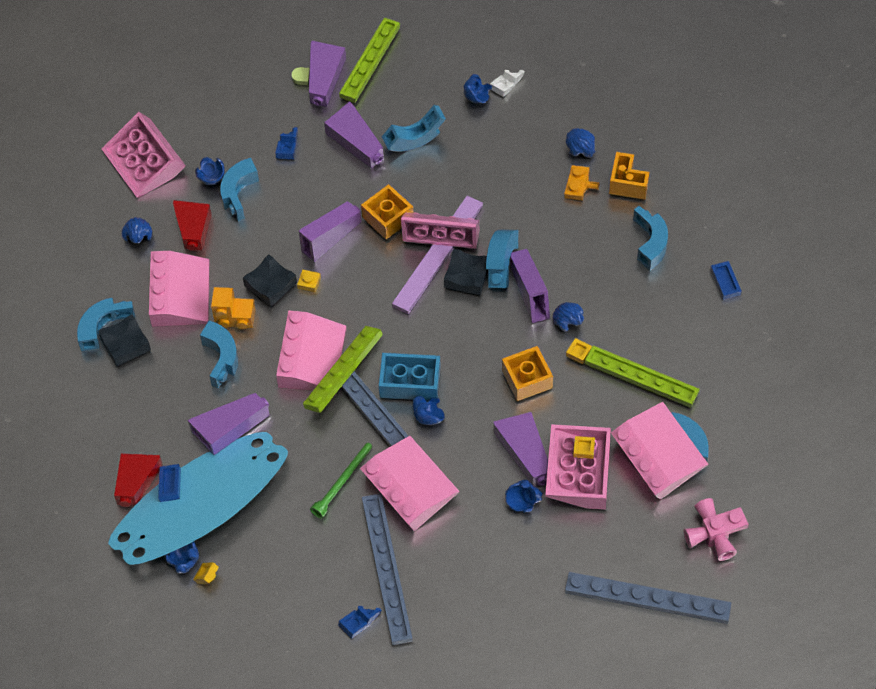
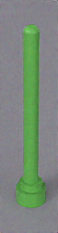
(320, 508)

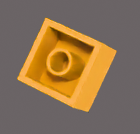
(385, 211)
(527, 373)

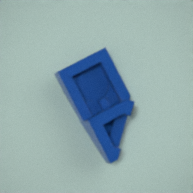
(287, 145)
(358, 620)

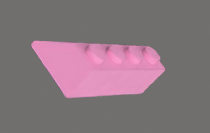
(440, 230)

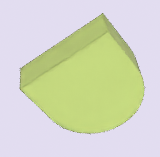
(301, 76)

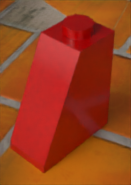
(193, 223)
(135, 476)

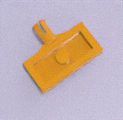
(579, 183)

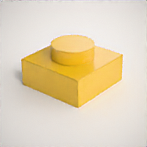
(308, 280)
(578, 351)
(584, 447)
(206, 573)

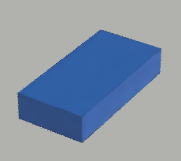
(725, 280)
(169, 482)

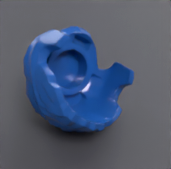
(475, 91)
(580, 142)
(210, 171)
(136, 229)
(567, 314)
(427, 412)
(522, 496)
(183, 558)

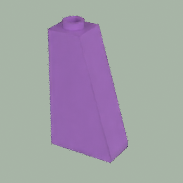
(325, 69)
(354, 135)
(328, 230)
(530, 285)
(229, 422)
(524, 445)

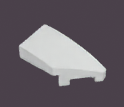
(506, 82)

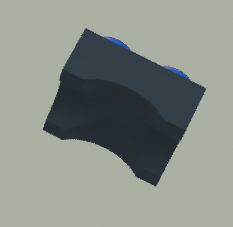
(466, 272)
(270, 280)
(124, 340)

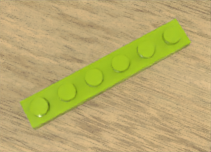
(369, 60)
(342, 369)
(642, 376)

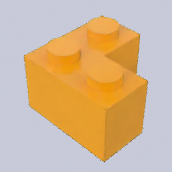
(627, 181)
(230, 310)

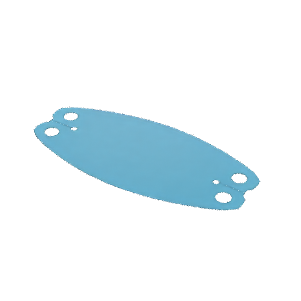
(210, 494)

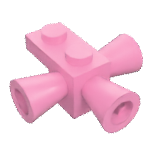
(716, 528)

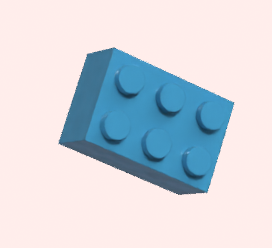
(409, 376)

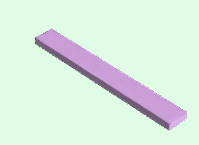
(432, 263)

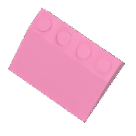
(143, 155)
(178, 289)
(308, 350)
(659, 449)
(578, 479)
(410, 481)

